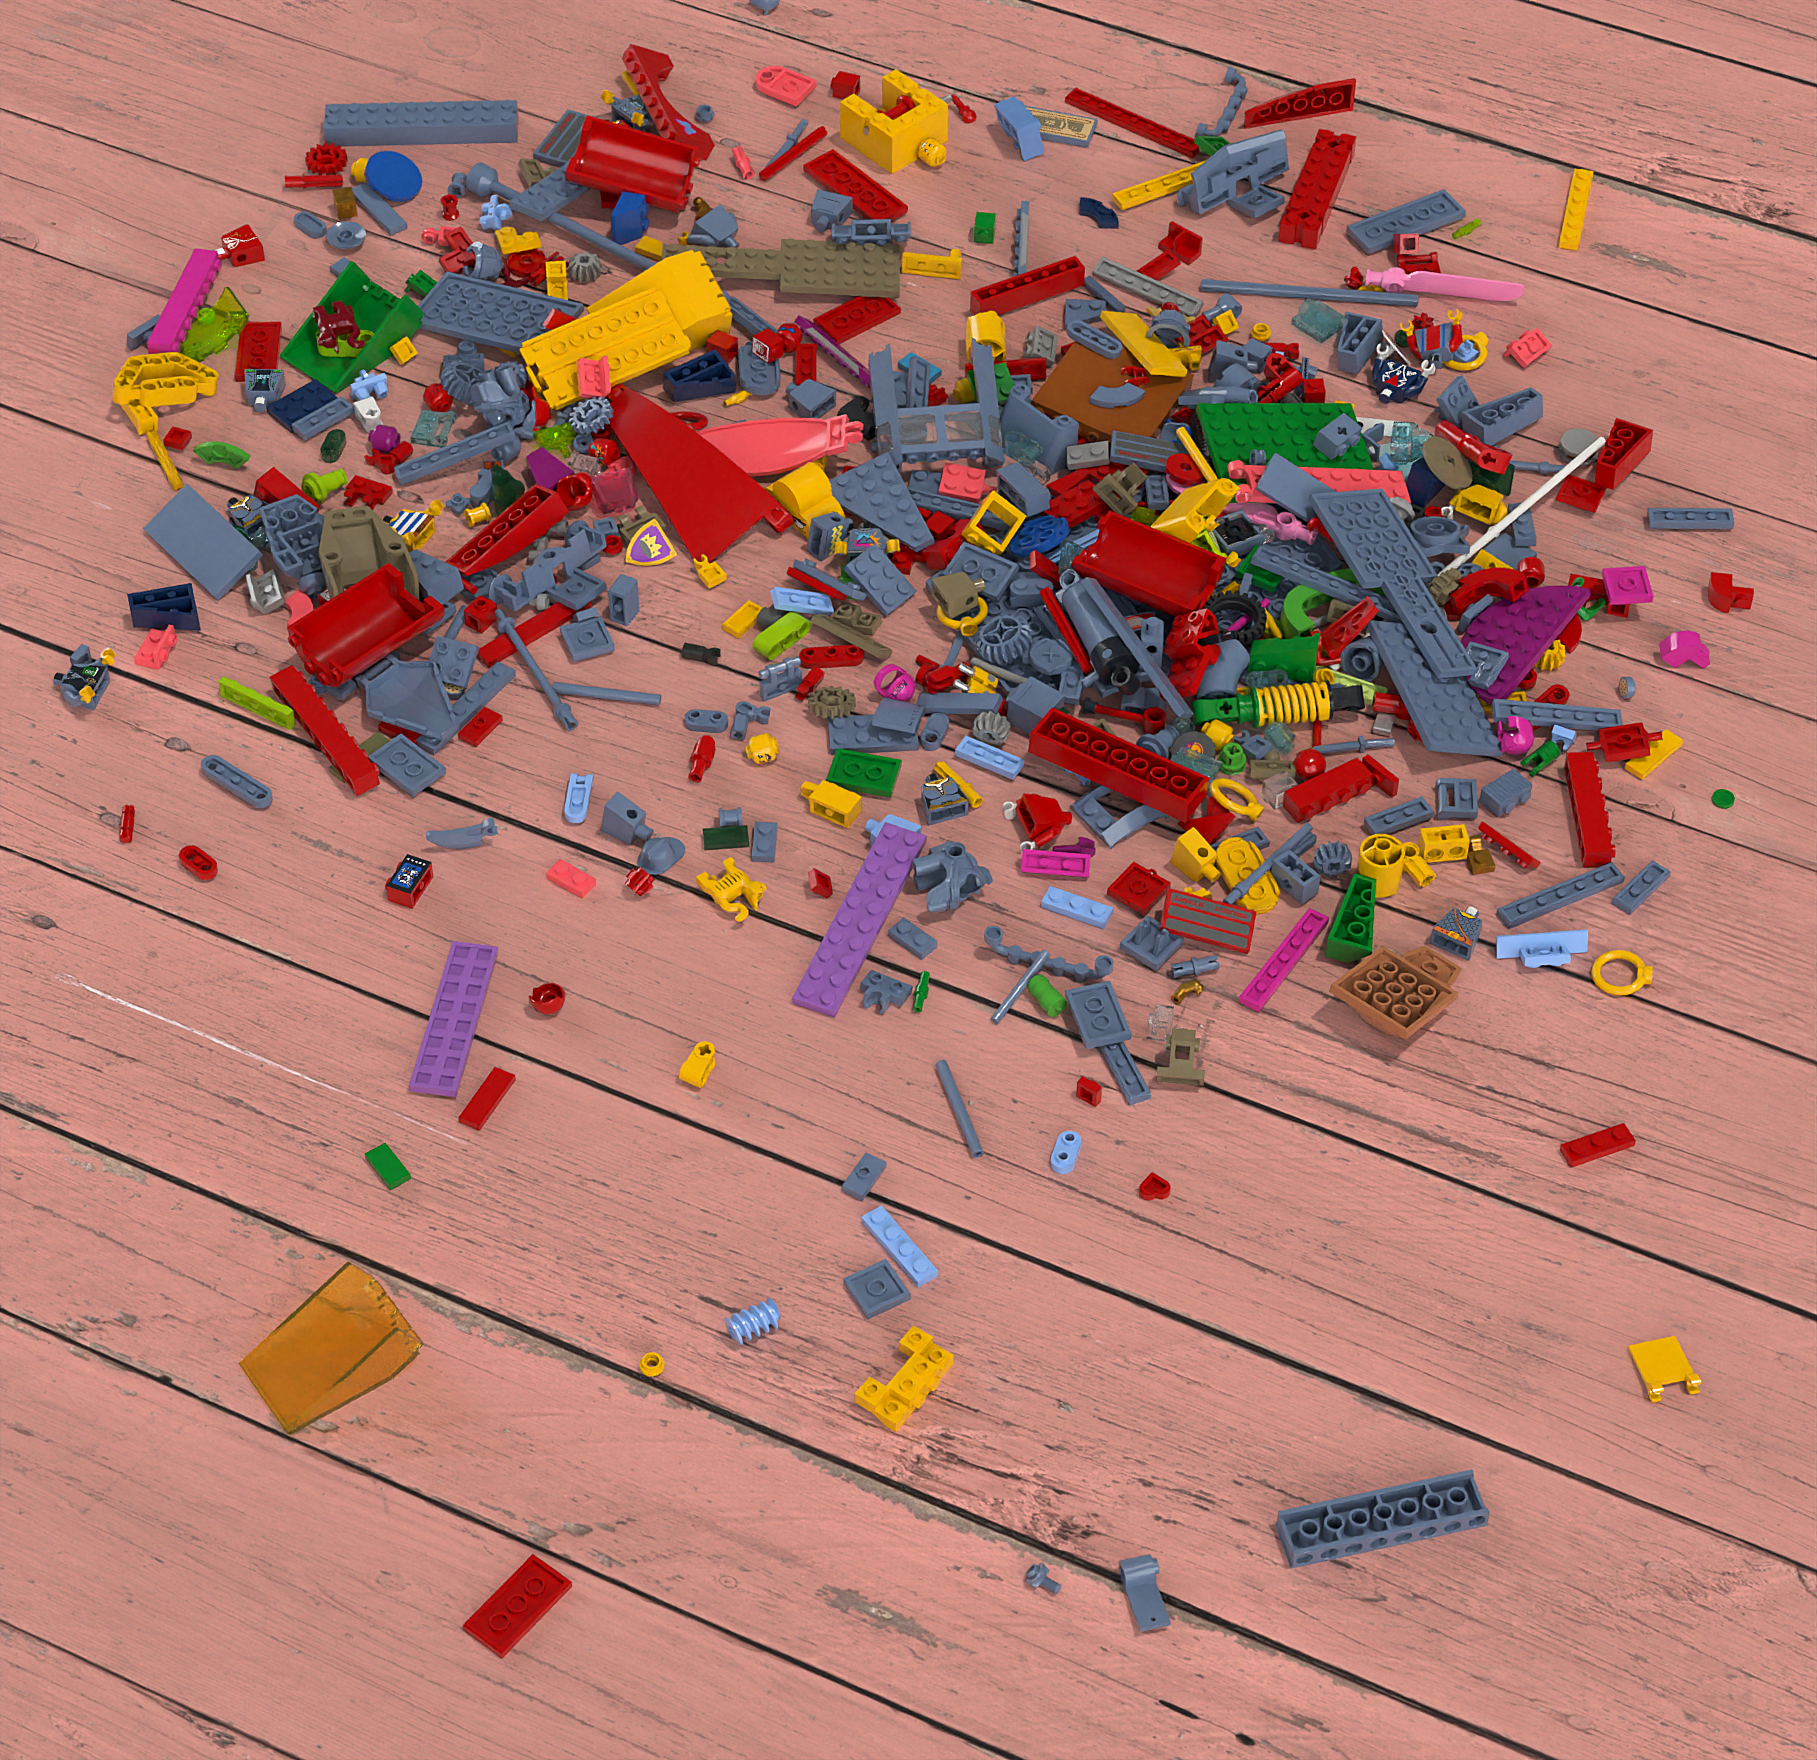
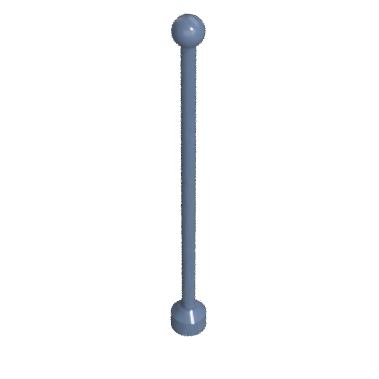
(484, 181)

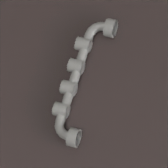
(541, 544)

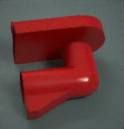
(936, 396)

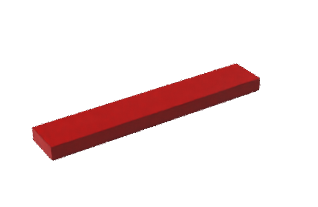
(528, 632)

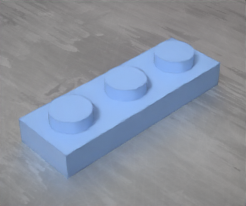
(801, 601)
(989, 757)
(1077, 907)

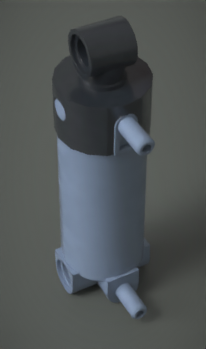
(1107, 651)

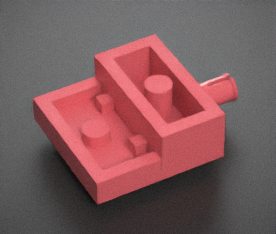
(964, 483)

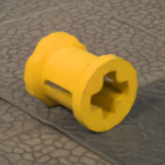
(477, 514)

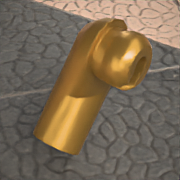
(701, 207)
(1184, 988)

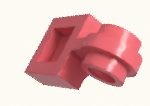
(430, 235)

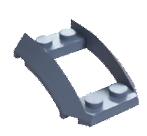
(1104, 824)

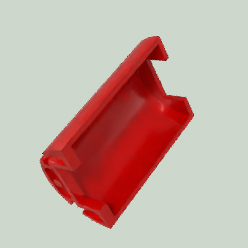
(633, 161)
(1150, 566)
(361, 626)

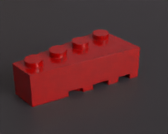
(1622, 452)

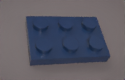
(300, 403)

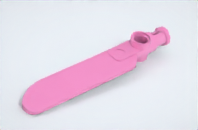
(1396, 281)
(1284, 523)

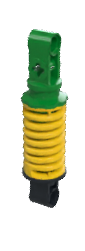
(1281, 704)

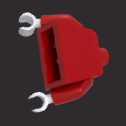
(1039, 817)

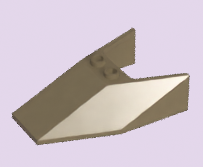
(358, 544)

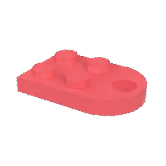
(784, 84)

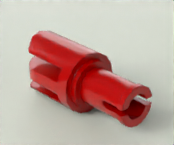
(540, 275)
(943, 678)
(701, 757)

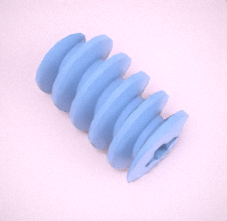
(753, 1320)

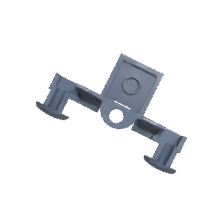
(575, 592)

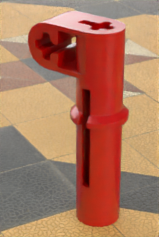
(1282, 379)
(1471, 447)

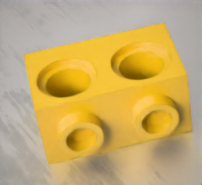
(1443, 843)

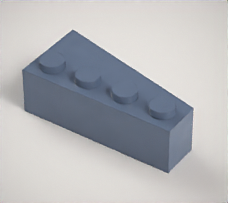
(1503, 416)

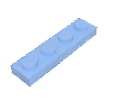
(899, 1246)

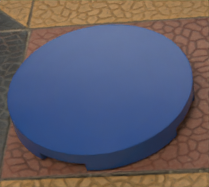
(393, 176)
(1039, 535)

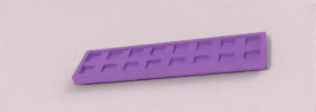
(454, 1019)

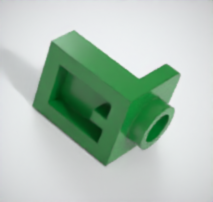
(420, 283)

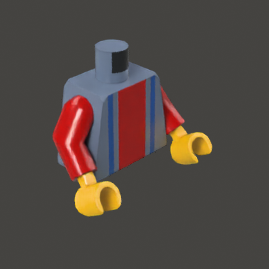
(1437, 342)

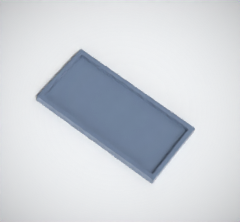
(203, 541)

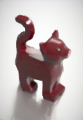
(335, 325)

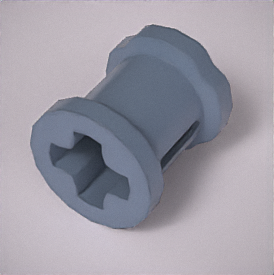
(458, 185)
(730, 817)

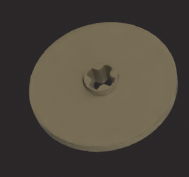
(1447, 463)

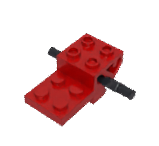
(1193, 649)

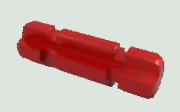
(127, 823)

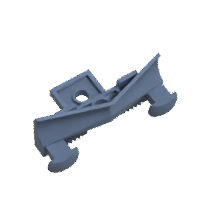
(1216, 178)

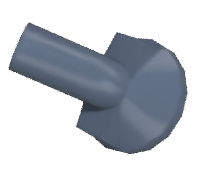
(1037, 1576)

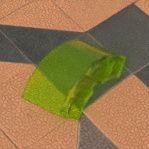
(215, 328)

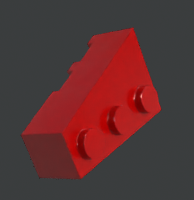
(275, 487)

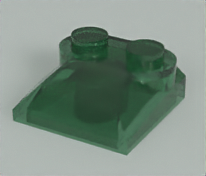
(1495, 481)

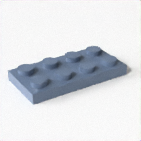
(859, 735)

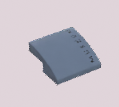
(898, 715)

